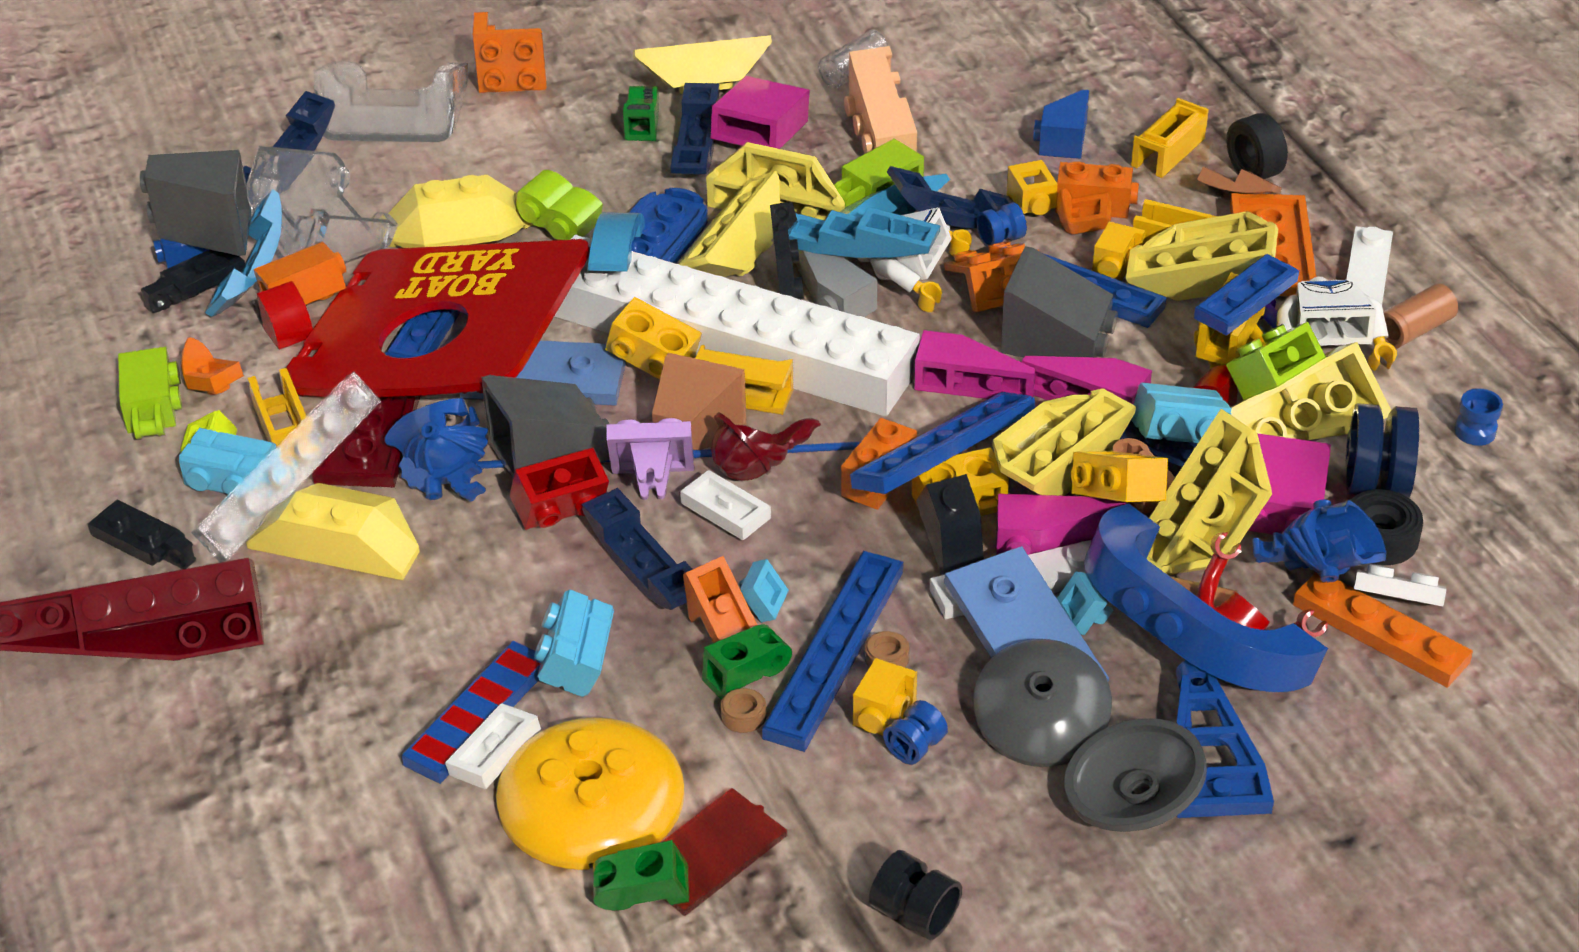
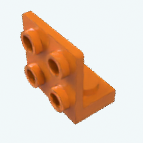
(508, 57)
(987, 272)

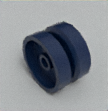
(1376, 450)

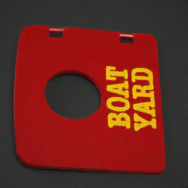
(501, 287)

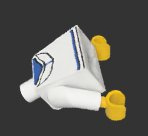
(909, 270)
(1339, 316)

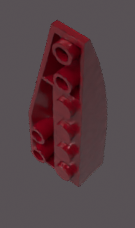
(142, 617)

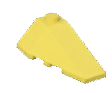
(1317, 400)

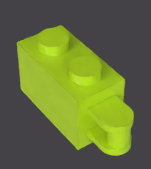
(869, 171)
(148, 391)

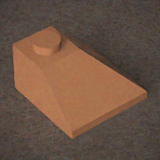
(697, 392)

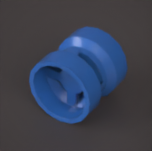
(1002, 224)
(1478, 417)
(919, 728)

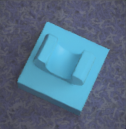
(763, 590)
(1083, 603)

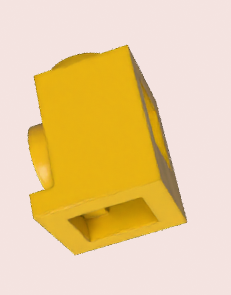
(1034, 197)
(1113, 249)
(883, 696)

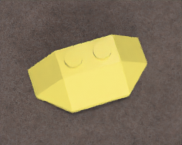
(703, 62)
(800, 179)
(456, 213)
(738, 231)
(1200, 254)
(1042, 443)
(1213, 493)
(340, 530)

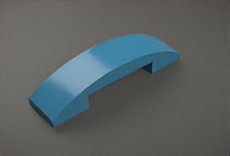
(266, 229)
(613, 240)

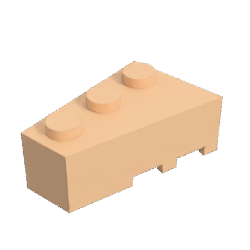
(874, 101)

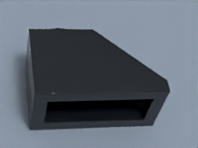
(952, 523)

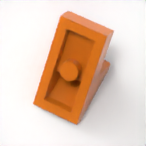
(717, 600)

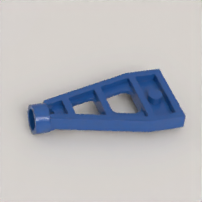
(1226, 789)

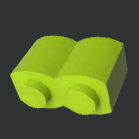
(558, 206)

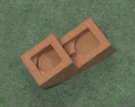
(1245, 182)

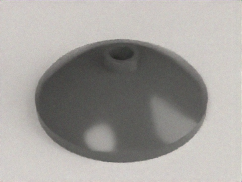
(1038, 725)
(1135, 775)

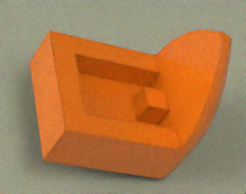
(1083, 213)
(205, 372)

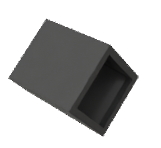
(199, 199)
(1054, 311)
(540, 421)

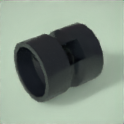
(920, 896)

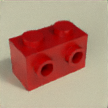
(557, 488)

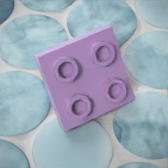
(650, 451)

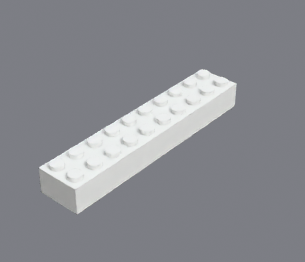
(831, 350)

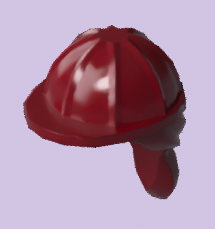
(750, 453)

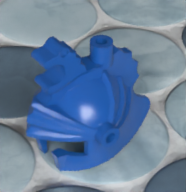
(439, 452)
(1325, 541)

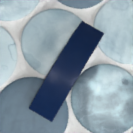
(307, 124)
(694, 141)
(954, 209)
(635, 550)

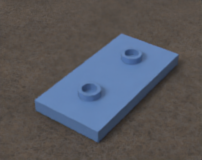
(584, 364)
(1011, 604)

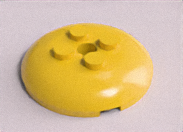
(589, 791)

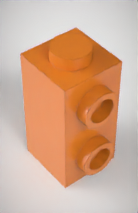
(1093, 179)
(313, 270)
(880, 440)

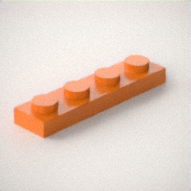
(1384, 629)

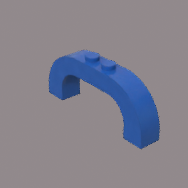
(1191, 628)

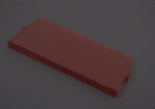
(723, 844)

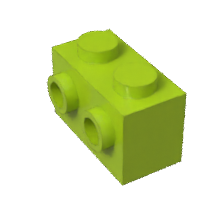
(1275, 360)

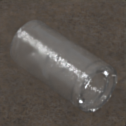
(835, 66)

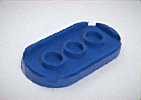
(670, 223)

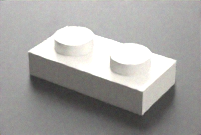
(725, 505)
(1381, 581)
(492, 746)

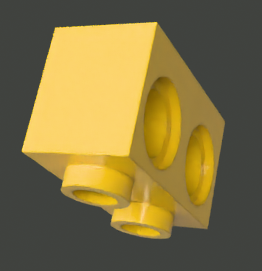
(646, 335)
(981, 472)
(1119, 476)

